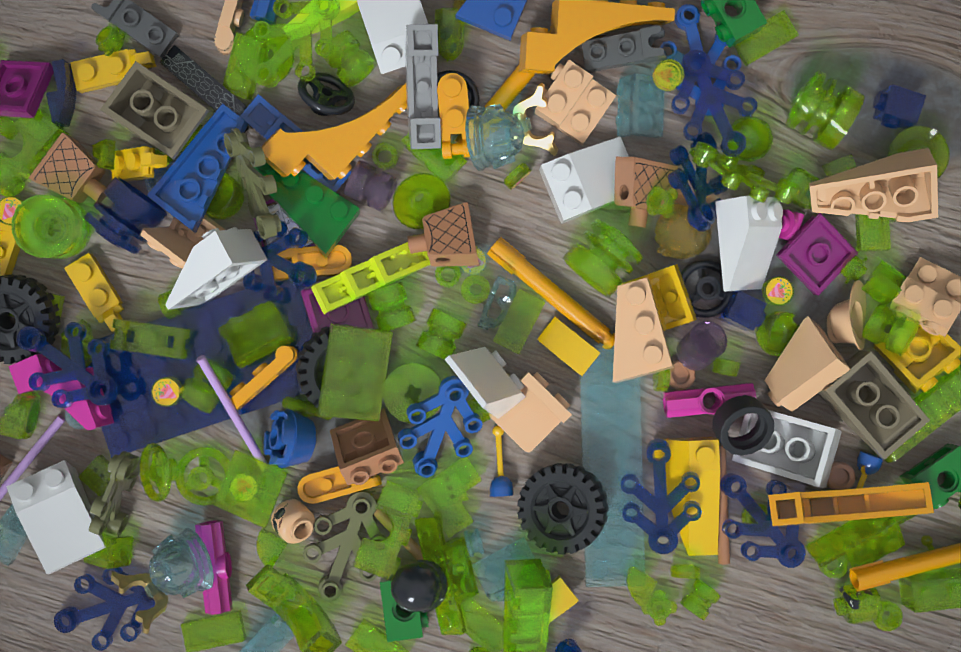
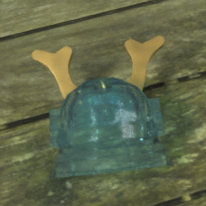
(498, 135)
(176, 568)

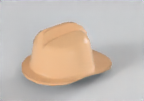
(847, 318)

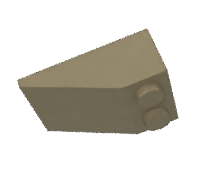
(154, 110)
(874, 404)

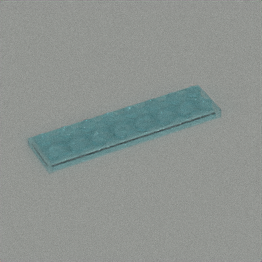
(609, 451)

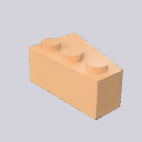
(639, 335)

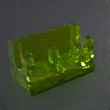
(434, 161)

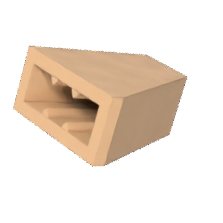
(804, 367)

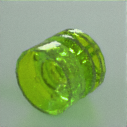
(821, 108)
(34, 227)
(603, 257)

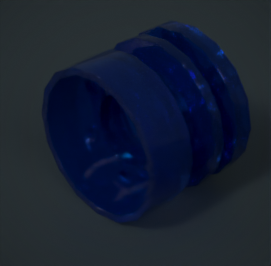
(125, 215)

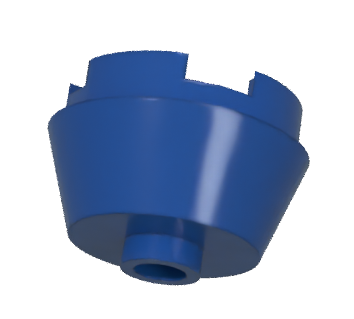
(290, 439)

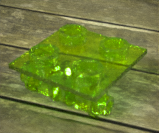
(250, 488)

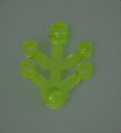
(299, 36)
(752, 175)

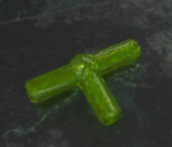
(306, 408)

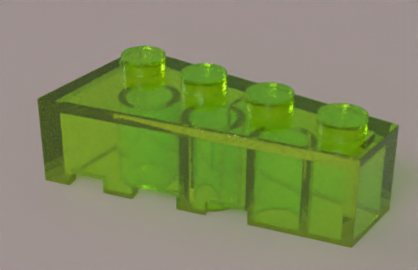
(526, 606)

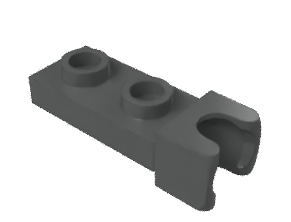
(138, 25)
(623, 49)

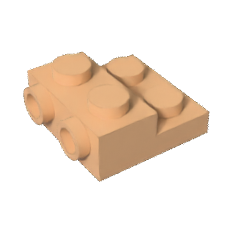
(574, 102)
(930, 297)

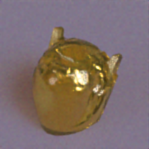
(678, 237)

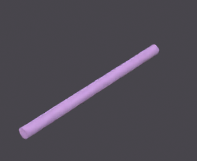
(230, 408)
(31, 455)

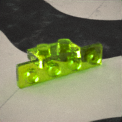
(859, 541)
(458, 568)

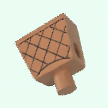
(70, 171)
(634, 182)
(447, 238)

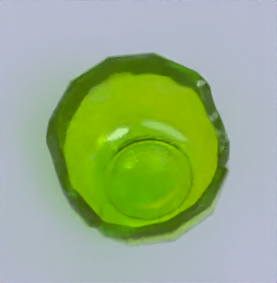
(757, 135)
(227, 199)
(776, 332)

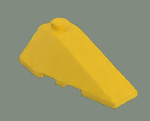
(703, 458)

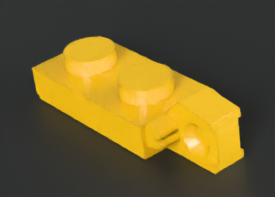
(107, 71)
(137, 163)
(95, 289)

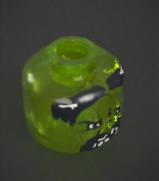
(857, 606)

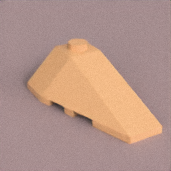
(891, 187)

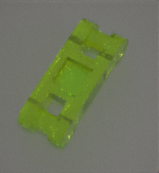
(150, 338)

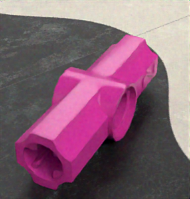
(691, 401)
(218, 598)

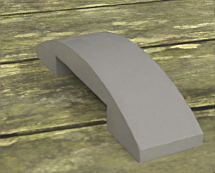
(422, 86)

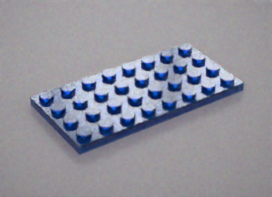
(144, 422)

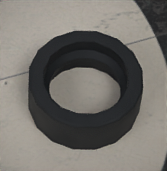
(755, 438)

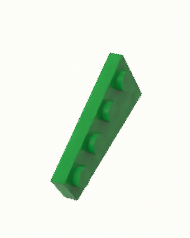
(312, 207)

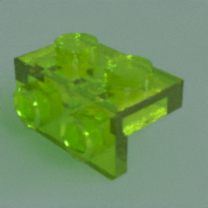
(256, 333)

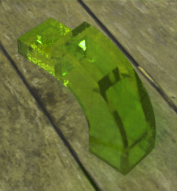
(297, 608)

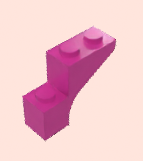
(85, 412)

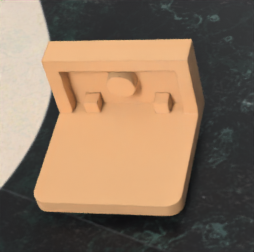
(177, 239)
(534, 415)

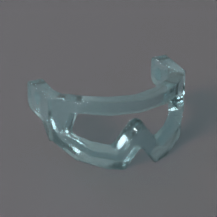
(487, 322)

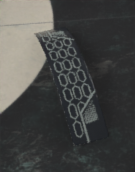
(200, 81)

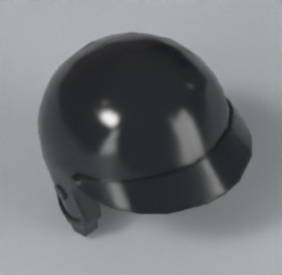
(419, 586)

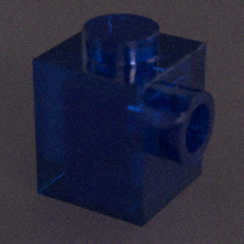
(898, 107)
(744, 311)

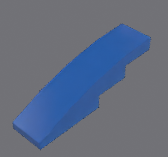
(267, 120)

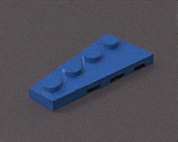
(493, 16)
(197, 172)

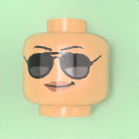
(293, 521)

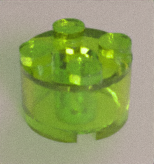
(398, 384)

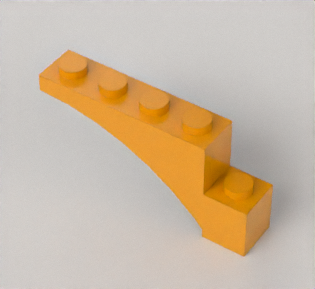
(579, 21)
(332, 147)
(850, 504)

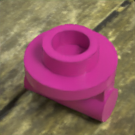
(790, 224)

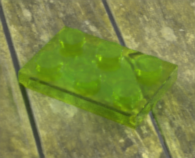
(355, 372)

